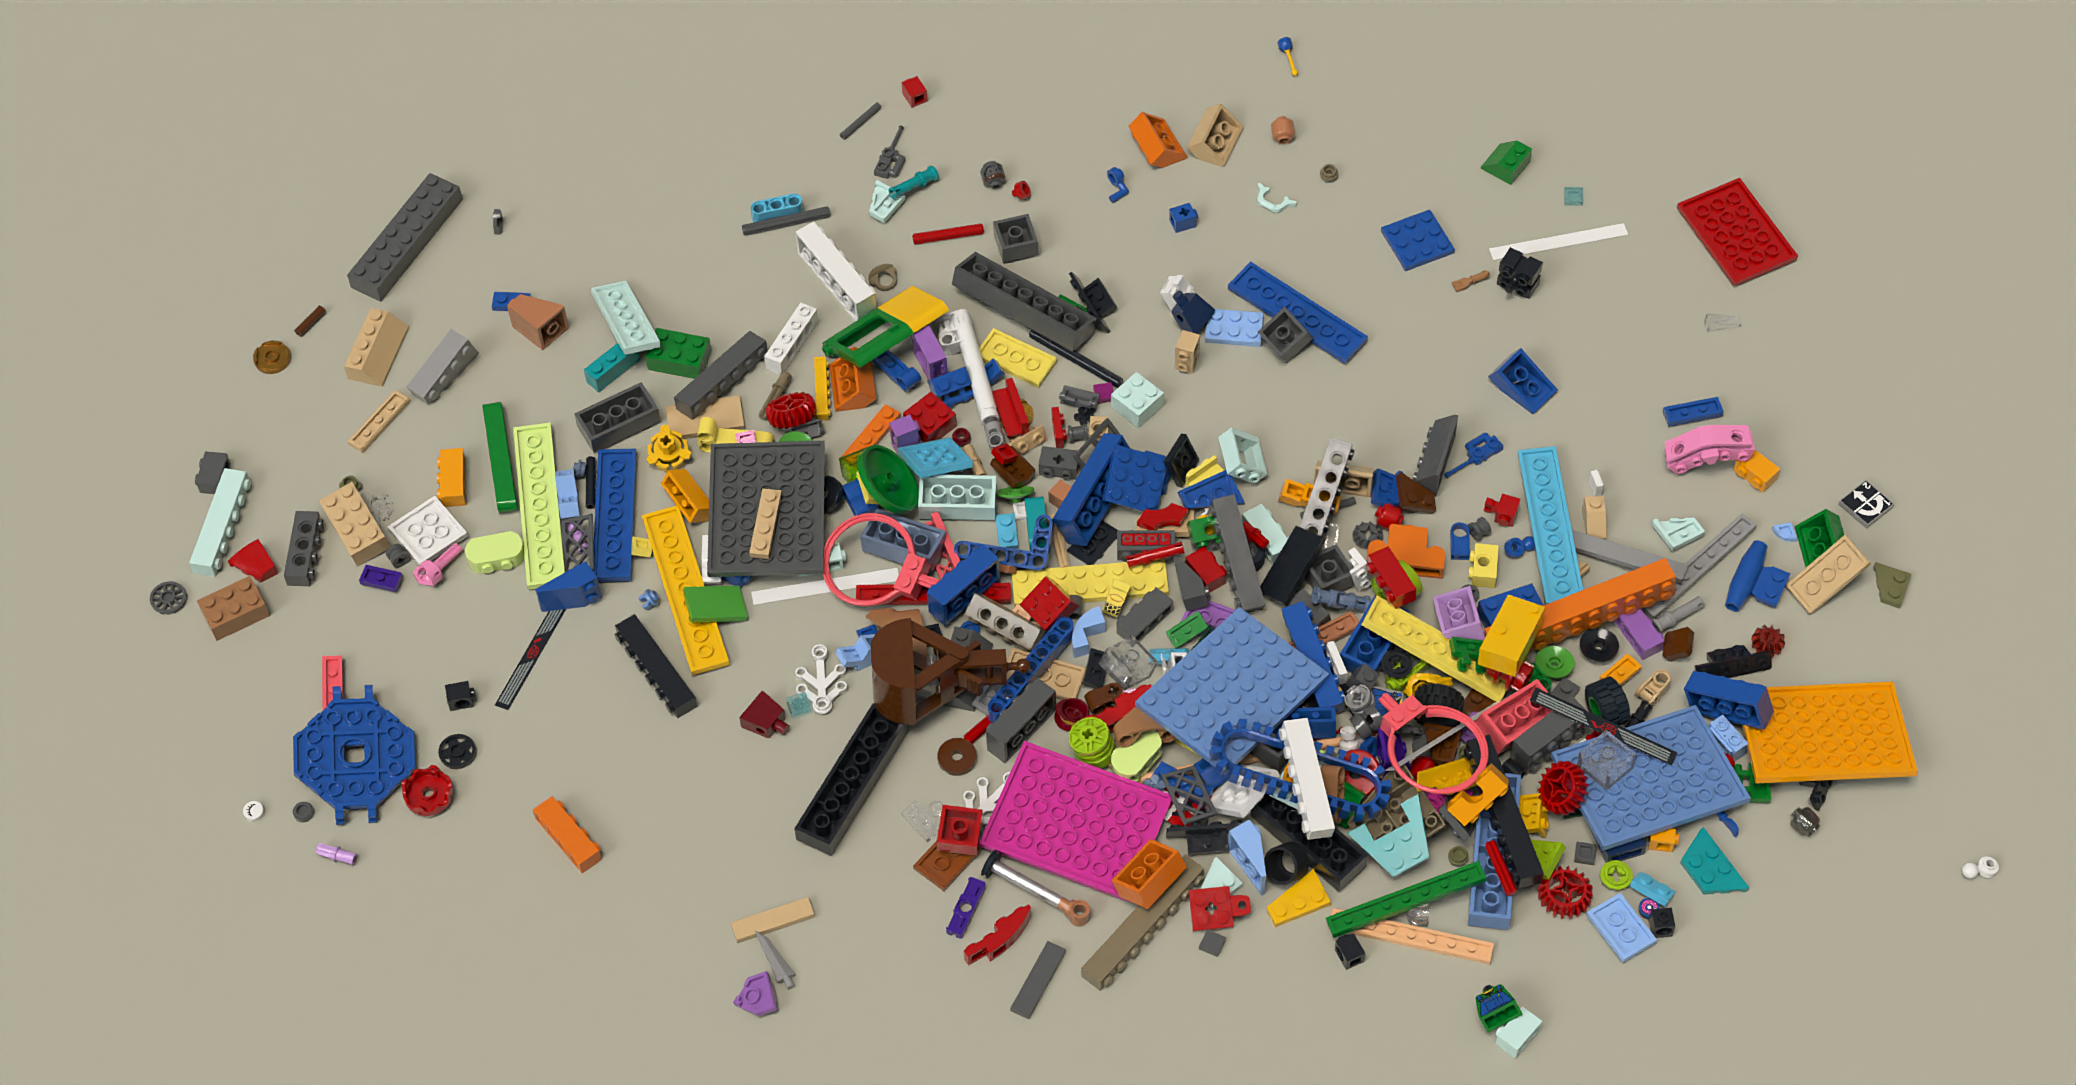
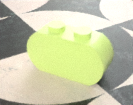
(494, 552)
(1138, 758)

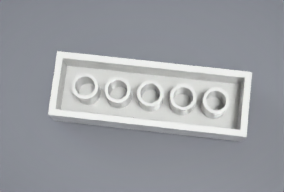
(835, 271)

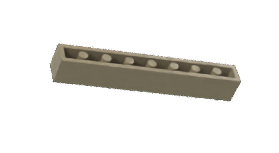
(1139, 928)

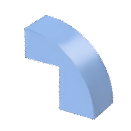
(567, 493)
(1088, 624)

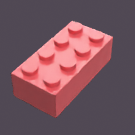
(1512, 717)

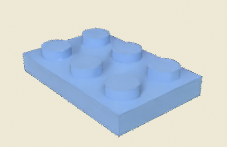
(1234, 328)
(1621, 927)

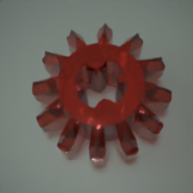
(1768, 639)

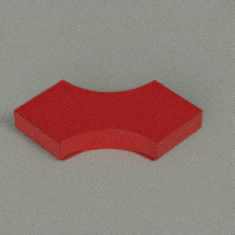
(1156, 519)

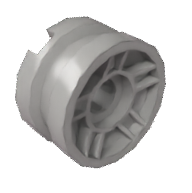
(1354, 694)

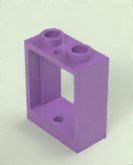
(929, 353)

